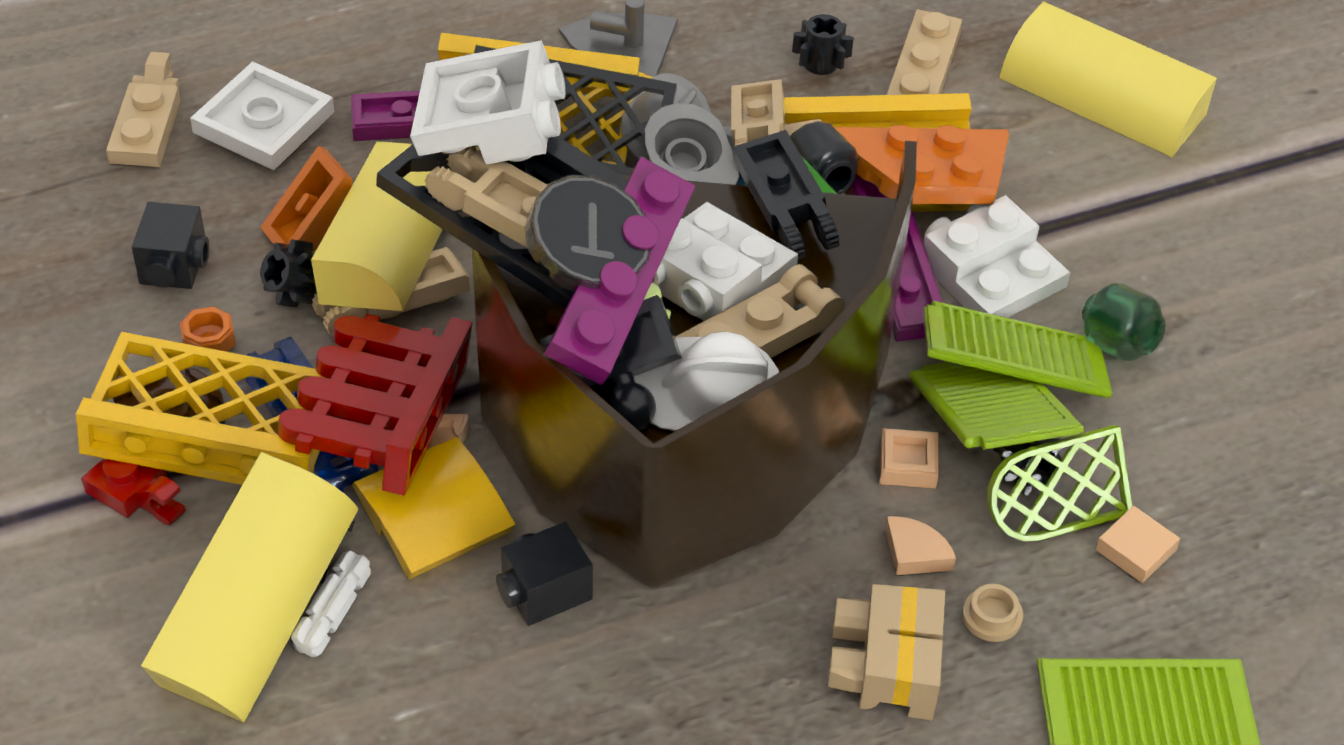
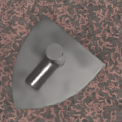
(624, 34)

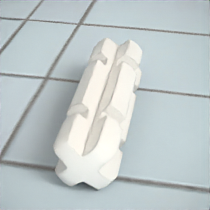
(330, 604)

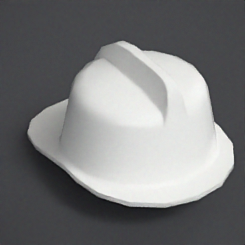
(705, 377)

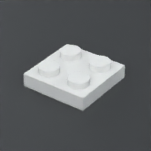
(262, 115)

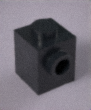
(170, 245)
(545, 573)

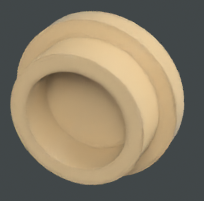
(993, 613)

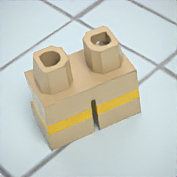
(900, 648)

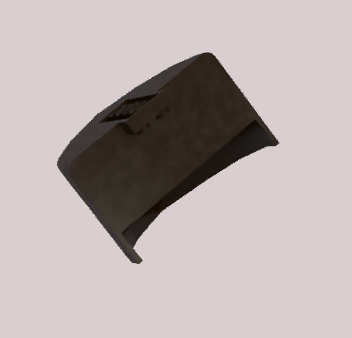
(733, 476)

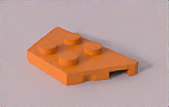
(950, 161)

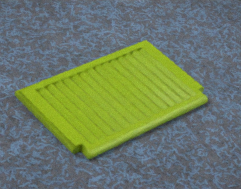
(1015, 349)
(993, 407)
(1146, 701)

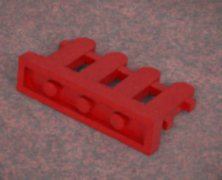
(387, 361)

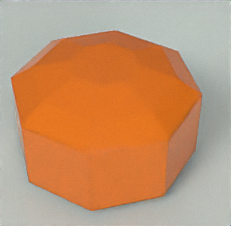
(208, 329)

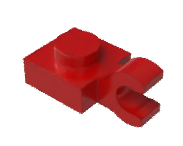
(132, 486)

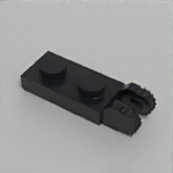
(785, 190)

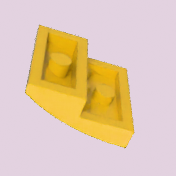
(443, 513)

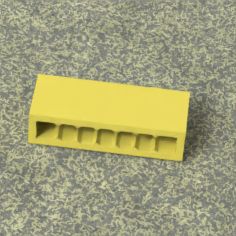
(1108, 78)
(374, 242)
(250, 587)

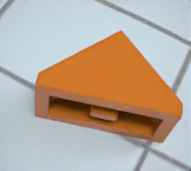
(309, 201)

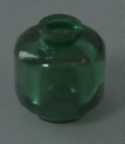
(1123, 321)

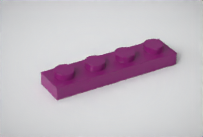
(601, 318)

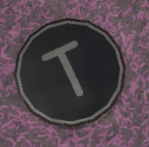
(579, 230)

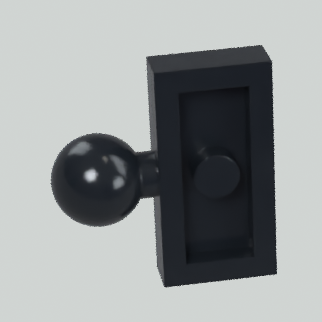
(647, 346)

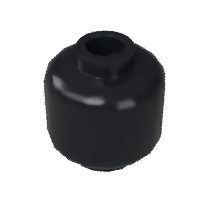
(828, 154)

